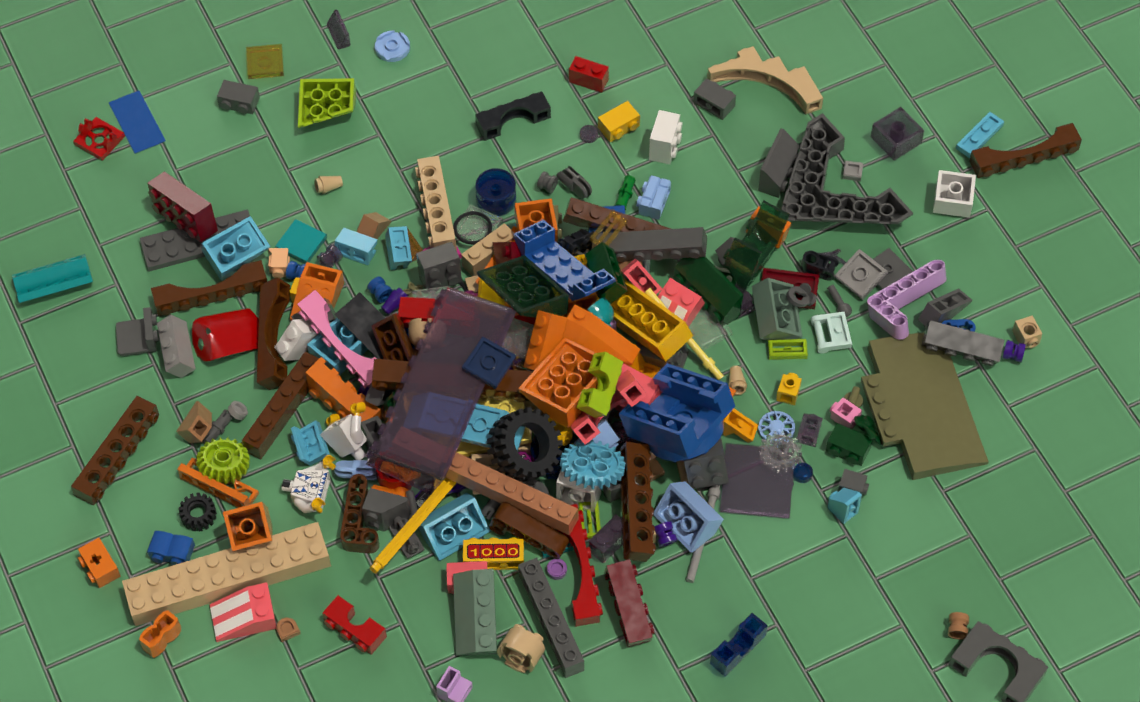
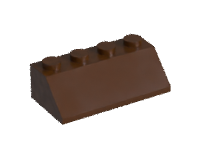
(393, 339)

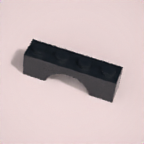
(533, 107)

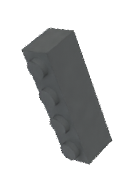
(962, 342)

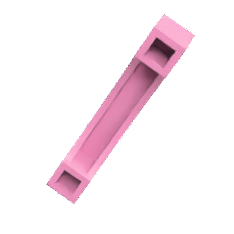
(316, 311)

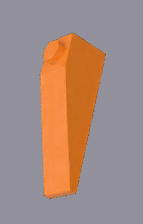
(597, 336)

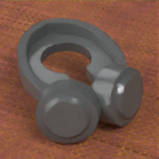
(804, 290)

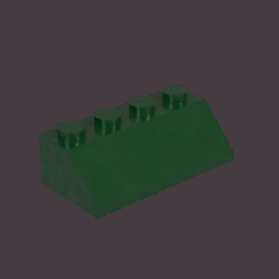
(718, 293)

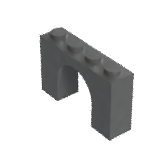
(985, 641)

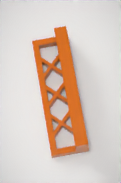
(216, 488)

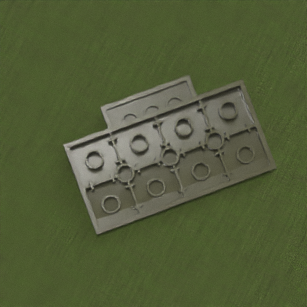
(922, 407)

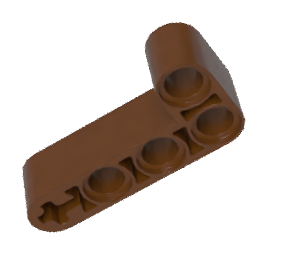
(355, 512)
(530, 529)

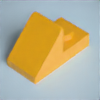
(740, 425)

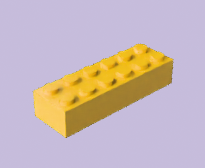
(650, 322)

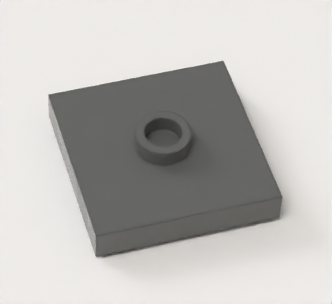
(894, 265)

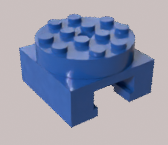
(683, 418)

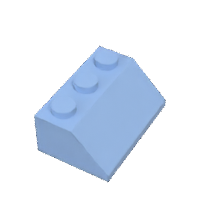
(690, 515)

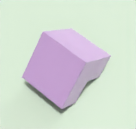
(453, 686)

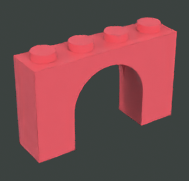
(627, 390)

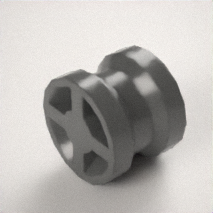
(547, 182)

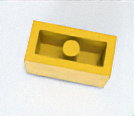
(619, 121)

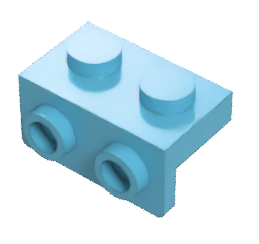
(309, 443)

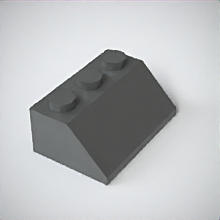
(778, 164)

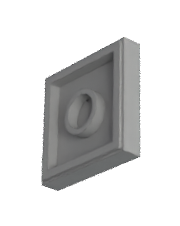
(861, 274)

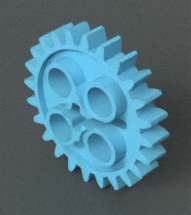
(592, 464)

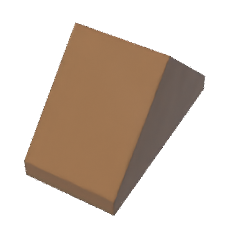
(373, 225)

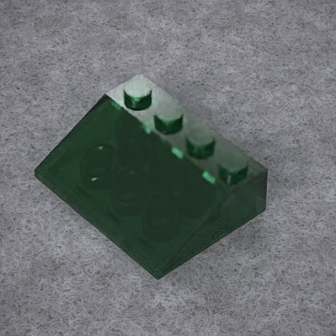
(525, 287)

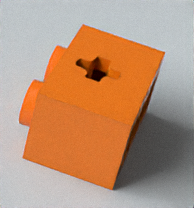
(95, 553)

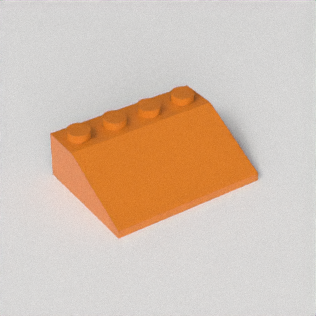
(559, 382)

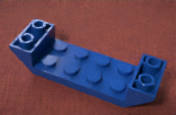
(539, 246)

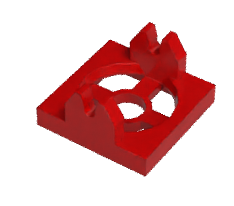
(85, 130)

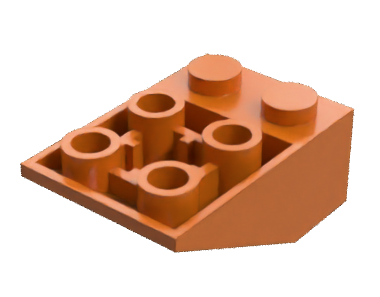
(324, 280)

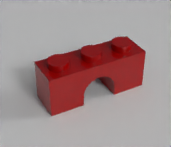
(365, 636)

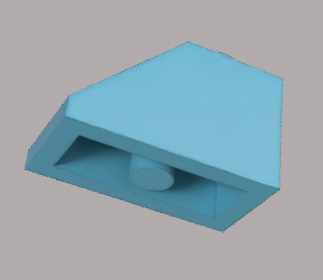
(844, 504)

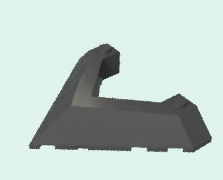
(806, 194)

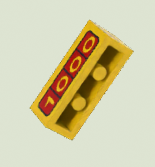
(499, 553)

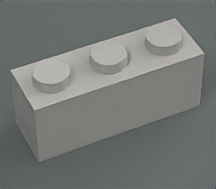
(176, 346)

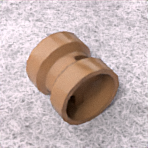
(958, 625)

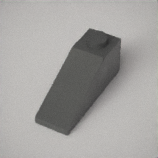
(944, 307)

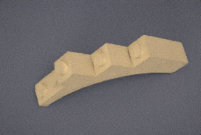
(772, 72)

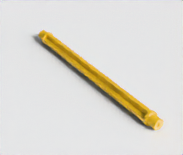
(412, 525)

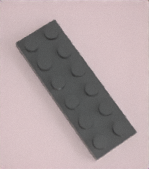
(178, 247)

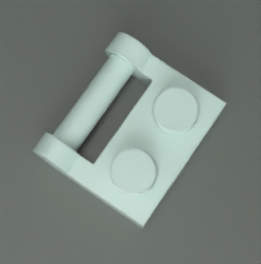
(837, 330)

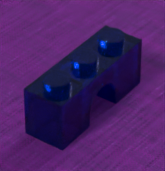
(731, 653)

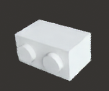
(295, 339)

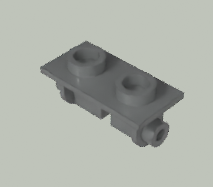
(412, 545)

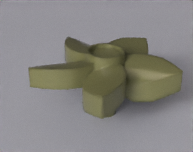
(412, 287)

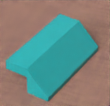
(52, 278)

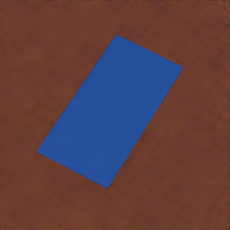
(137, 121)

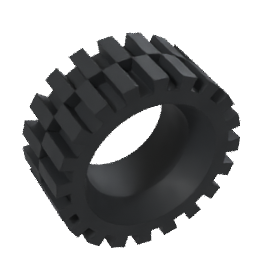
(504, 447)

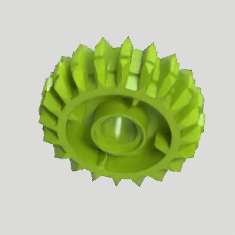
(223, 460)

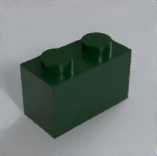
(849, 444)

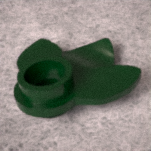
(866, 424)

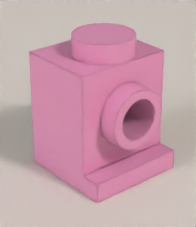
(844, 413)

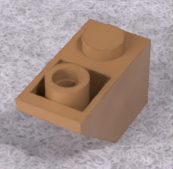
(196, 424)

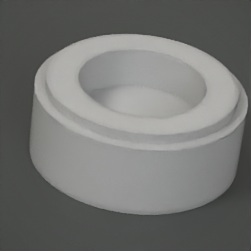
(237, 410)

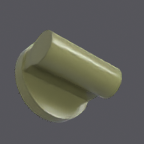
(854, 397)

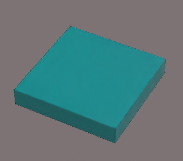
(301, 241)

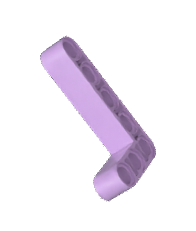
(885, 304)

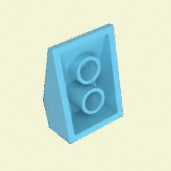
(234, 247)

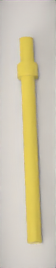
(708, 362)

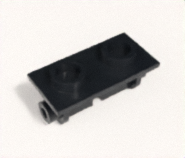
(577, 241)

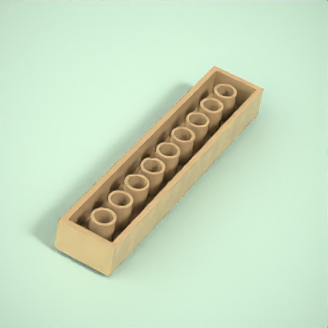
(226, 572)

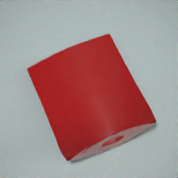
(229, 334)

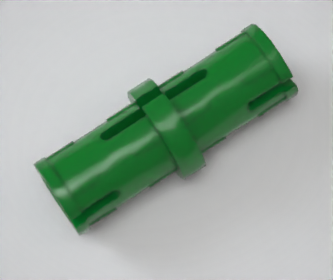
(625, 192)

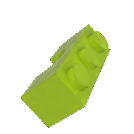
(607, 371)

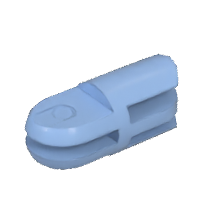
(347, 469)

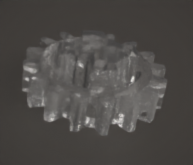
(778, 454)

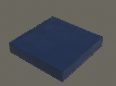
(489, 362)

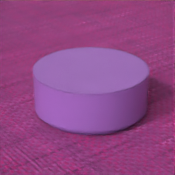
(556, 569)

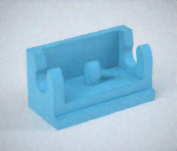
(356, 246)
(398, 247)

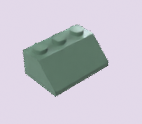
(774, 313)

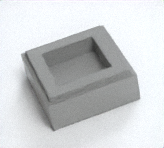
(853, 171)

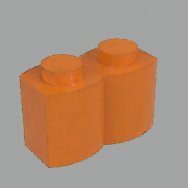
(163, 631)

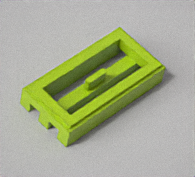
(787, 352)
(597, 517)

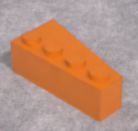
(335, 393)

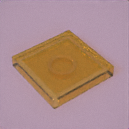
(265, 61)

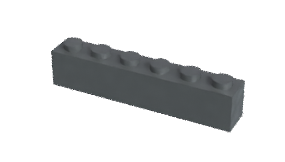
(658, 244)

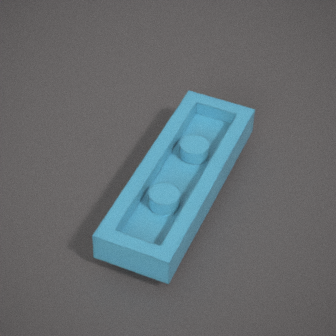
(980, 134)

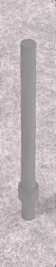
(713, 495)

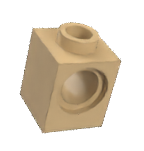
(1024, 326)

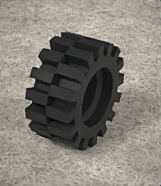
(197, 522)

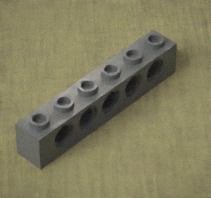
(551, 618)

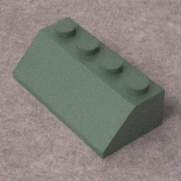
(475, 612)

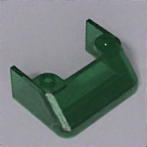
(750, 255)

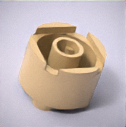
(521, 649)

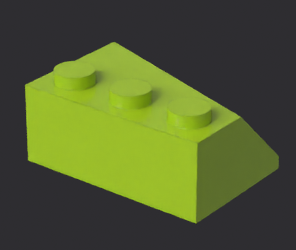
(325, 99)

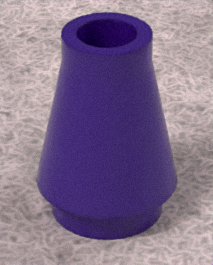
(393, 301)

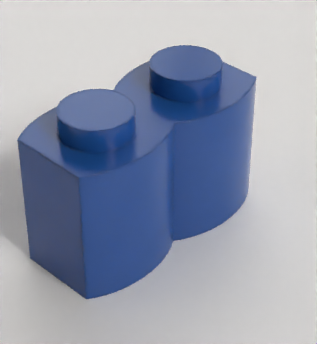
(170, 548)

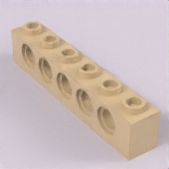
(436, 202)

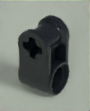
(819, 264)

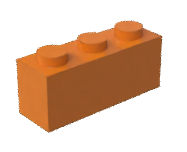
(545, 337)

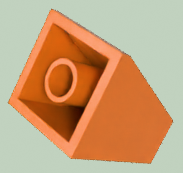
(248, 526)

